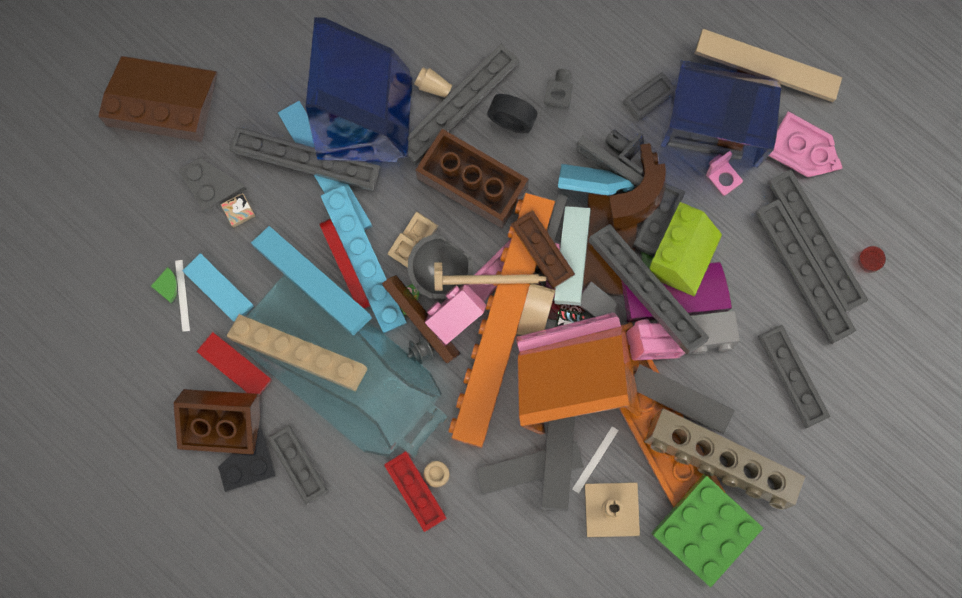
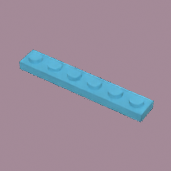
(363, 259)

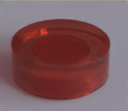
(871, 259)

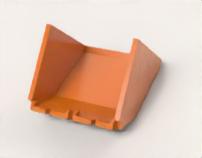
(576, 379)

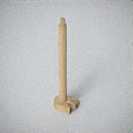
(481, 279)

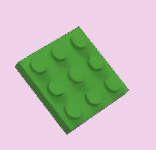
(707, 530)

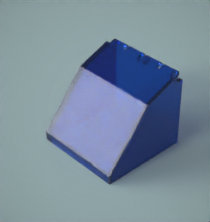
(356, 96)
(725, 107)

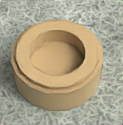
(436, 474)

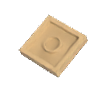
(612, 510)

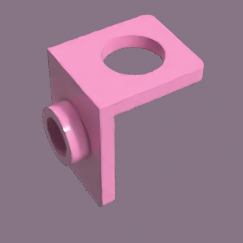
(717, 167)

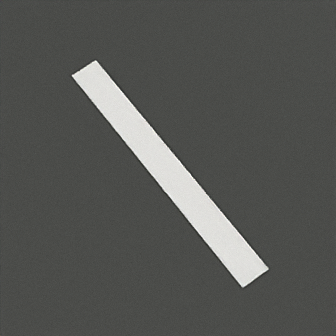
(182, 295)
(595, 459)

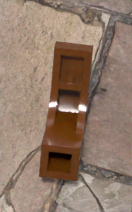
(637, 205)

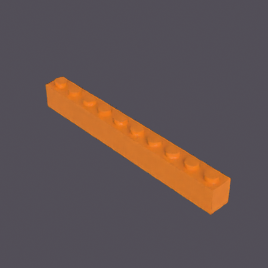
(497, 334)

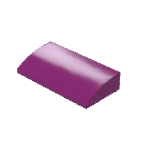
(710, 297)

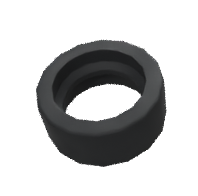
(512, 113)

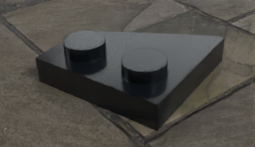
(248, 469)

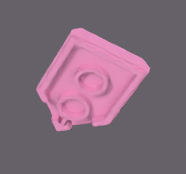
(805, 147)

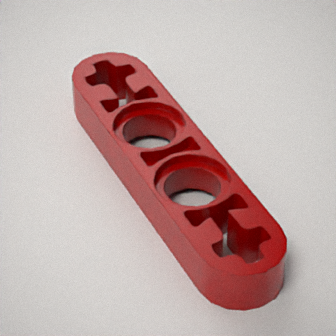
(344, 263)

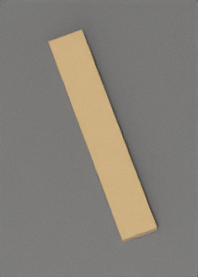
(768, 65)

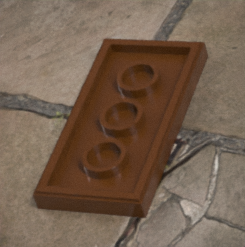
(596, 267)

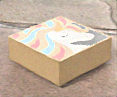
(238, 210)

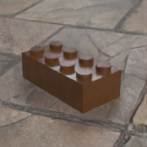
(472, 178)

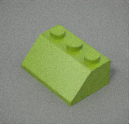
(686, 249)

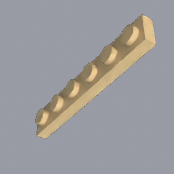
(297, 352)

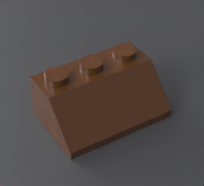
(217, 421)

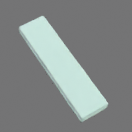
(574, 250)

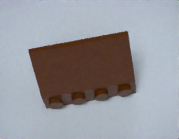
(158, 98)

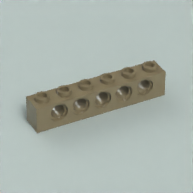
(786, 481)

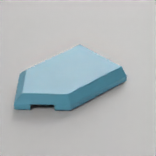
(592, 180)

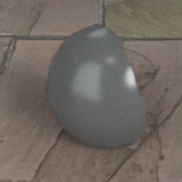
(437, 250)

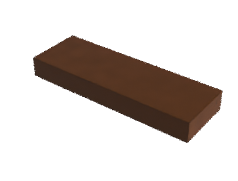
(542, 249)

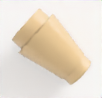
(432, 83)

